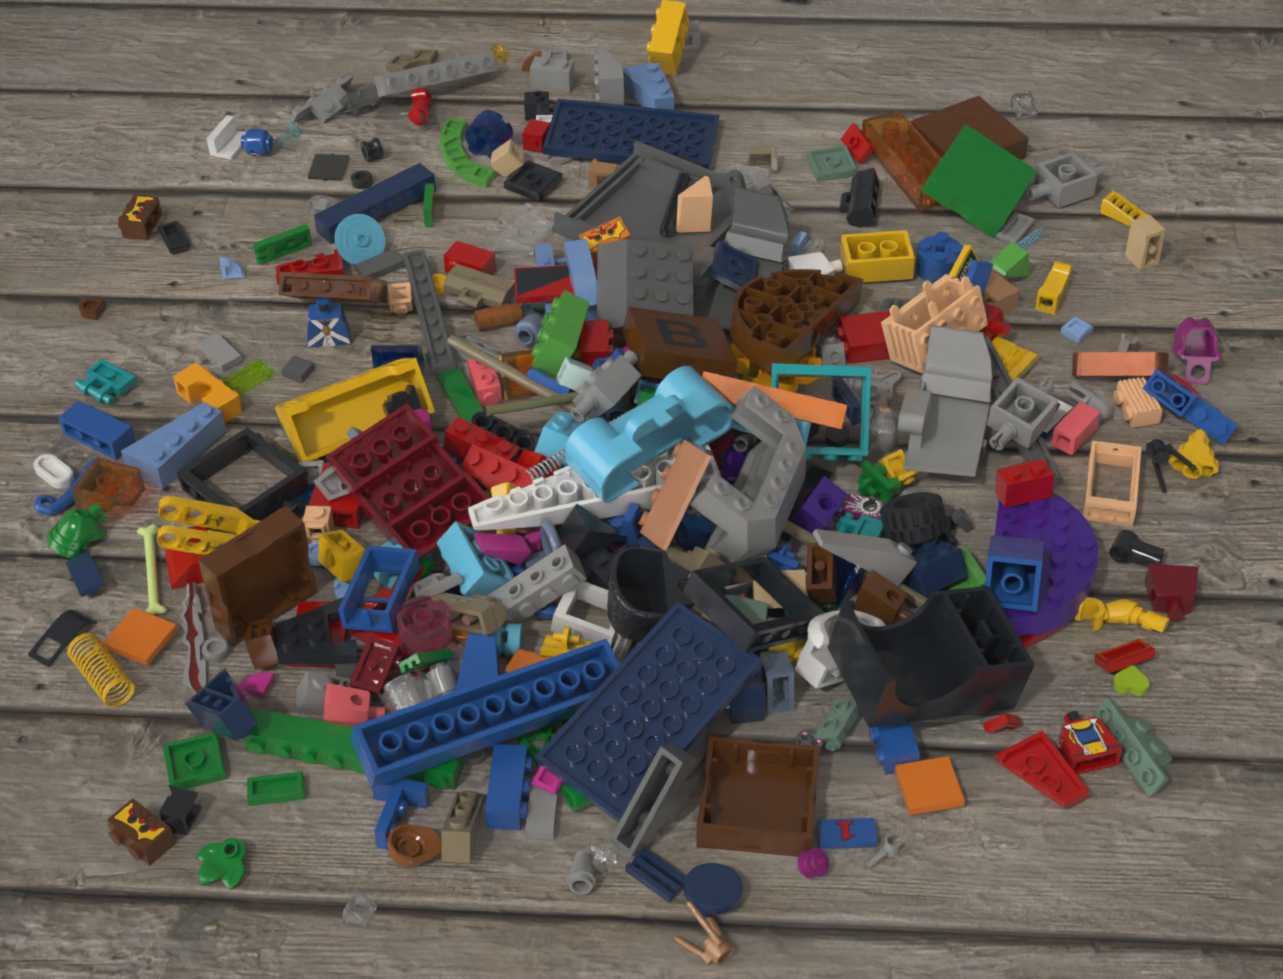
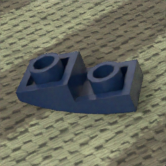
(85, 574)

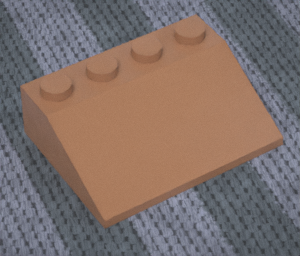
(676, 492)

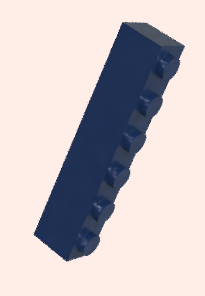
(377, 200)

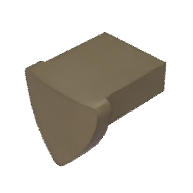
(763, 156)

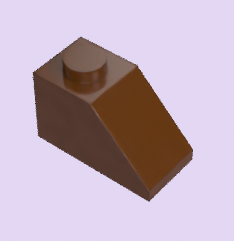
(821, 574)
(262, 643)

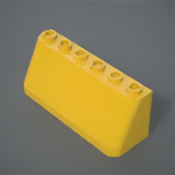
(322, 418)

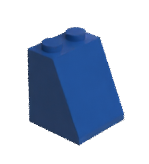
(1015, 571)

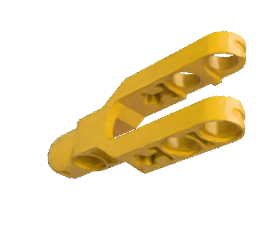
(232, 521)

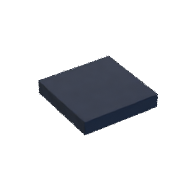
(732, 266)

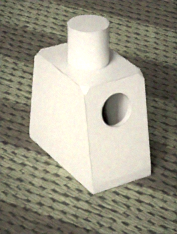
(814, 261)

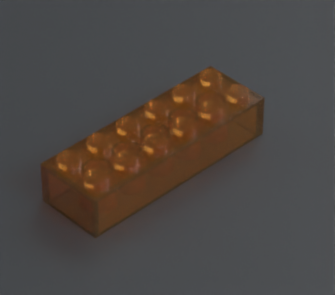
(903, 155)

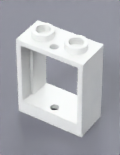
(587, 631)

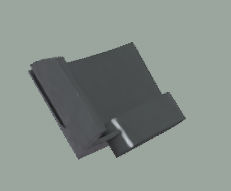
(757, 230)

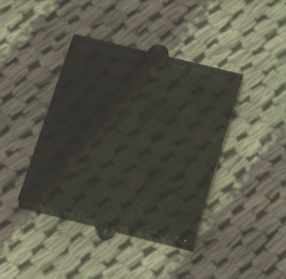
(328, 167)

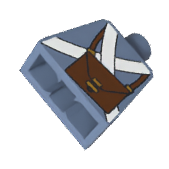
(777, 670)

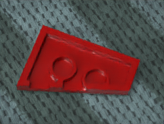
(320, 264)
(1045, 769)

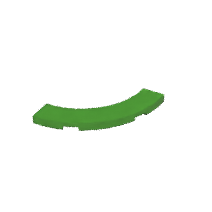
(457, 158)

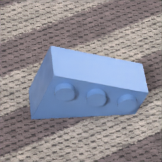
(648, 86)

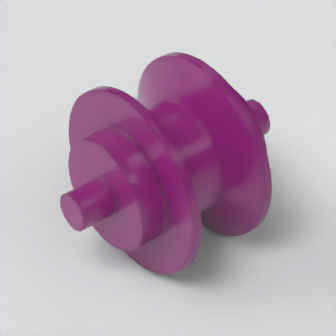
(813, 863)

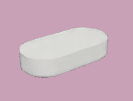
(53, 471)

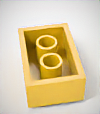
(668, 36)
(878, 256)

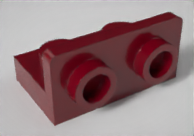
(376, 666)

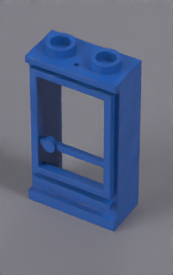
(384, 560)

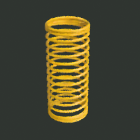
(109, 685)

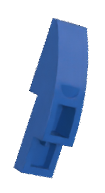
(1190, 405)

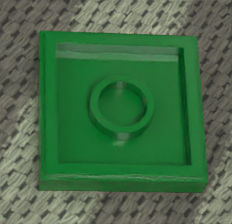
(194, 761)

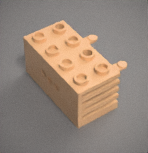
(958, 308)

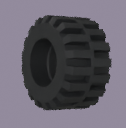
(914, 518)

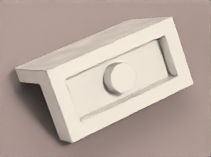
(225, 139)

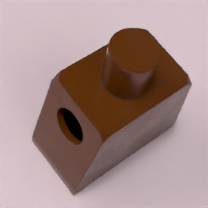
(882, 599)

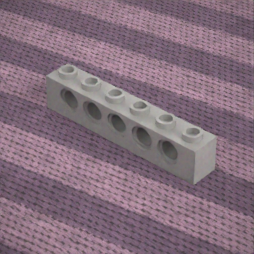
(435, 73)

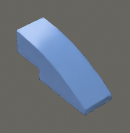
(581, 270)

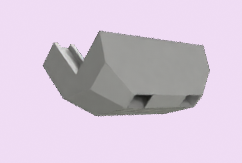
(758, 504)

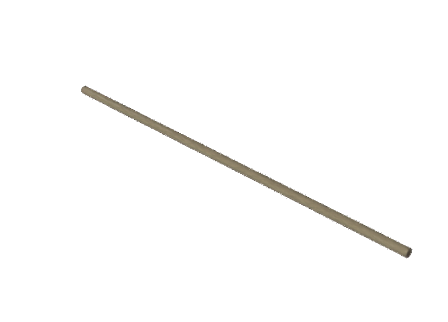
(517, 376)

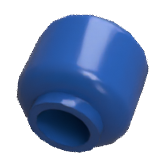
(257, 142)

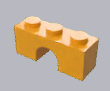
(199, 383)

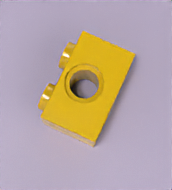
(339, 554)

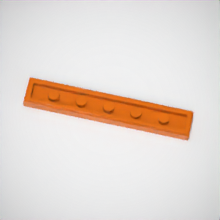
(799, 405)

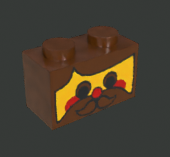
(140, 217)
(140, 832)

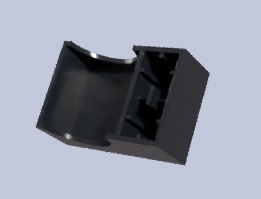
(935, 664)

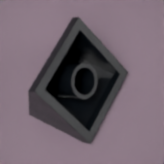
(585, 533)

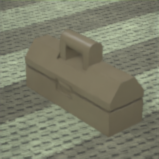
(478, 287)
(474, 613)

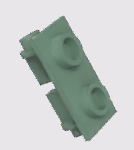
(838, 720)

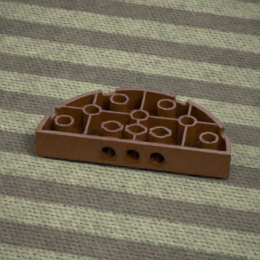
(789, 313)

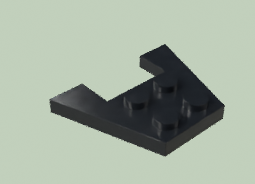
(308, 638)

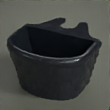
(643, 590)

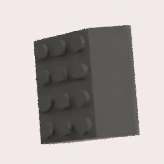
(643, 277)

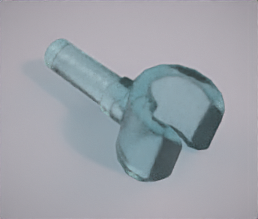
(293, 130)

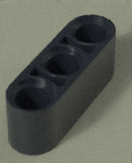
(503, 429)

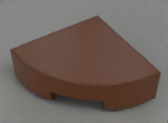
(528, 61)

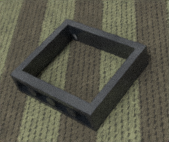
(216, 459)
(750, 637)

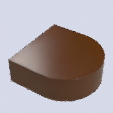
(92, 308)

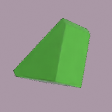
(1012, 261)

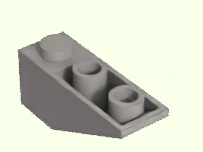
(312, 692)

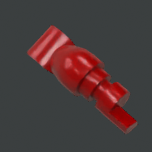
(420, 110)

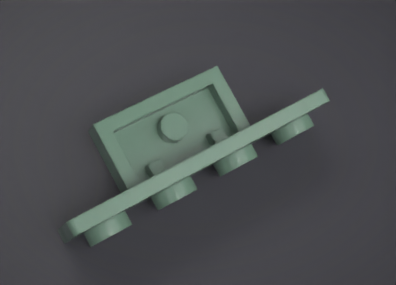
(1140, 746)

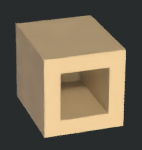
(507, 158)

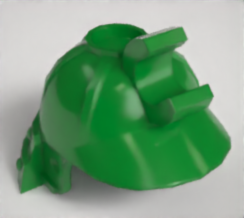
(77, 530)

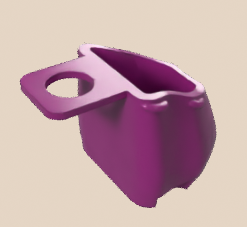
(1197, 344)

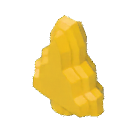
(1197, 452)

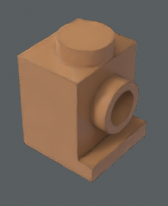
(599, 171)

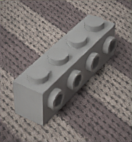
(527, 594)

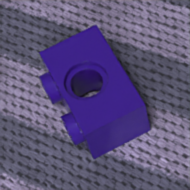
(820, 506)

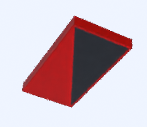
(542, 283)

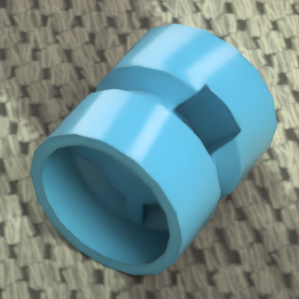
(515, 637)

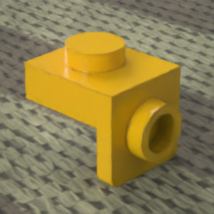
(894, 467)

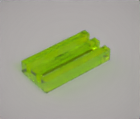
(248, 377)

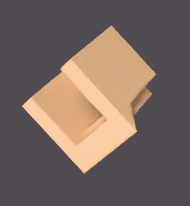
(317, 518)

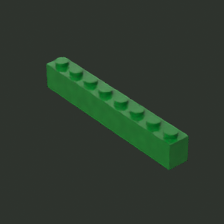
(328, 745)

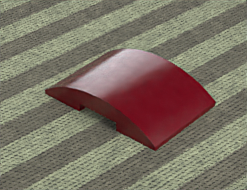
(406, 481)

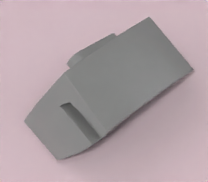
(952, 404)

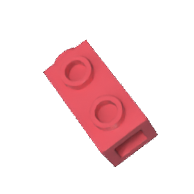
(484, 383)
(1076, 428)

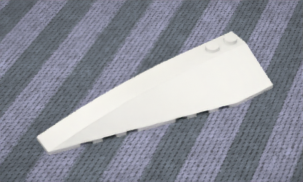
(557, 495)

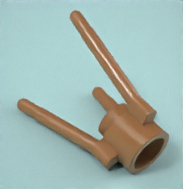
(716, 945)

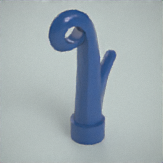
(60, 504)

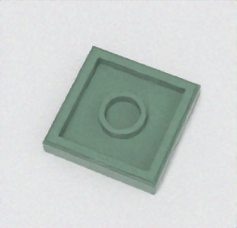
(831, 163)

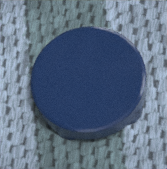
(713, 889)

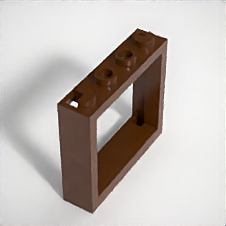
(333, 286)

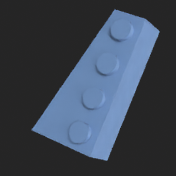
(175, 444)

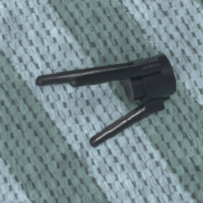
(1159, 454)

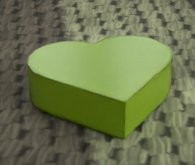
(1131, 681)

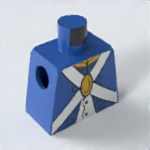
(327, 324)

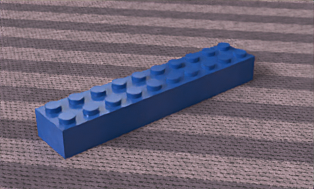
(480, 714)

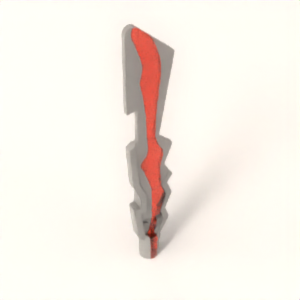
(195, 668)

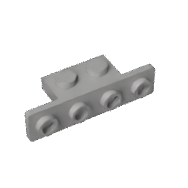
(326, 104)

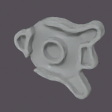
(881, 387)

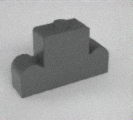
(657, 799)

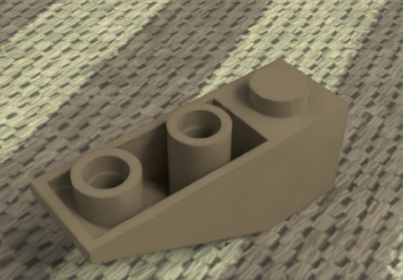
(462, 827)

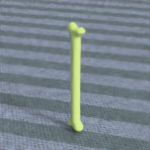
(152, 580)

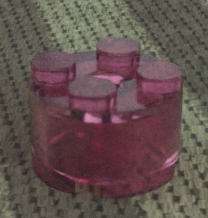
(424, 625)

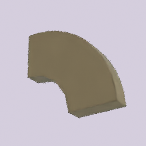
(417, 58)

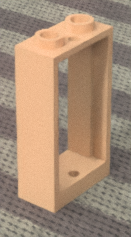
(1105, 509)

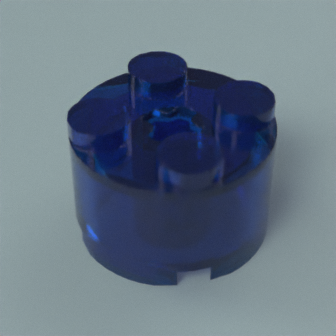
(487, 133)

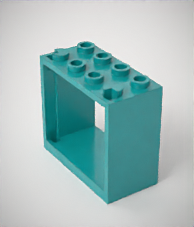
(830, 371)

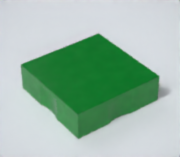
(979, 180)

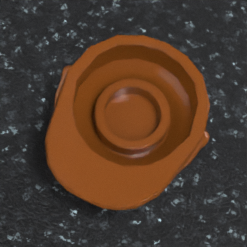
(413, 845)

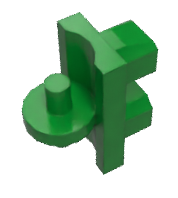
(874, 482)

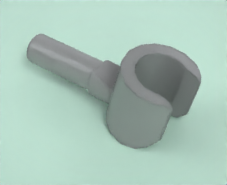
(887, 850)

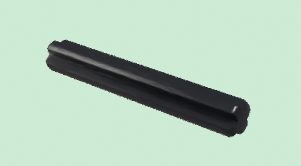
(671, 212)

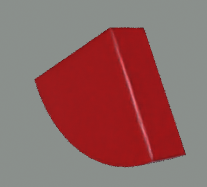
(1001, 721)

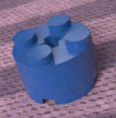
(937, 256)

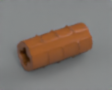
(498, 316)

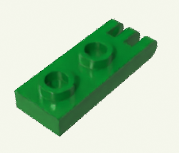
(282, 244)

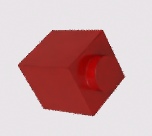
(535, 135)

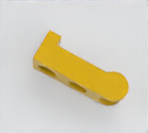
(1054, 287)

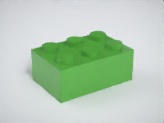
(560, 332)

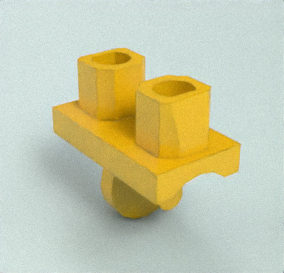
(561, 643)

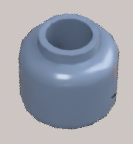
(528, 329)

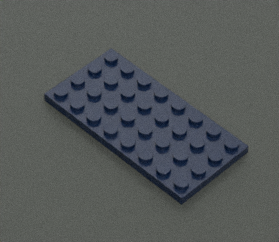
(610, 131)
(655, 697)

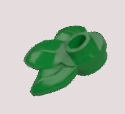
(221, 865)

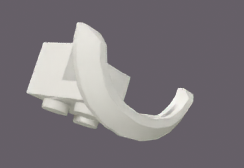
(815, 660)

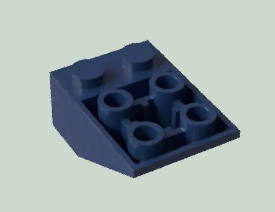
(936, 567)

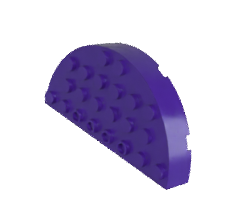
(1067, 560)

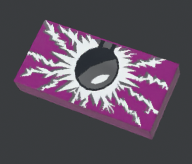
(862, 505)

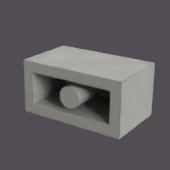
(552, 74)

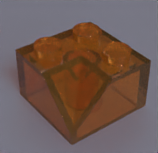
(108, 485)

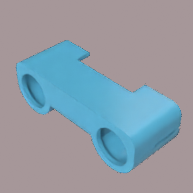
(680, 410)

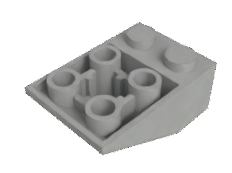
(608, 78)

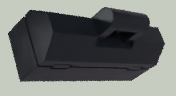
(863, 199)

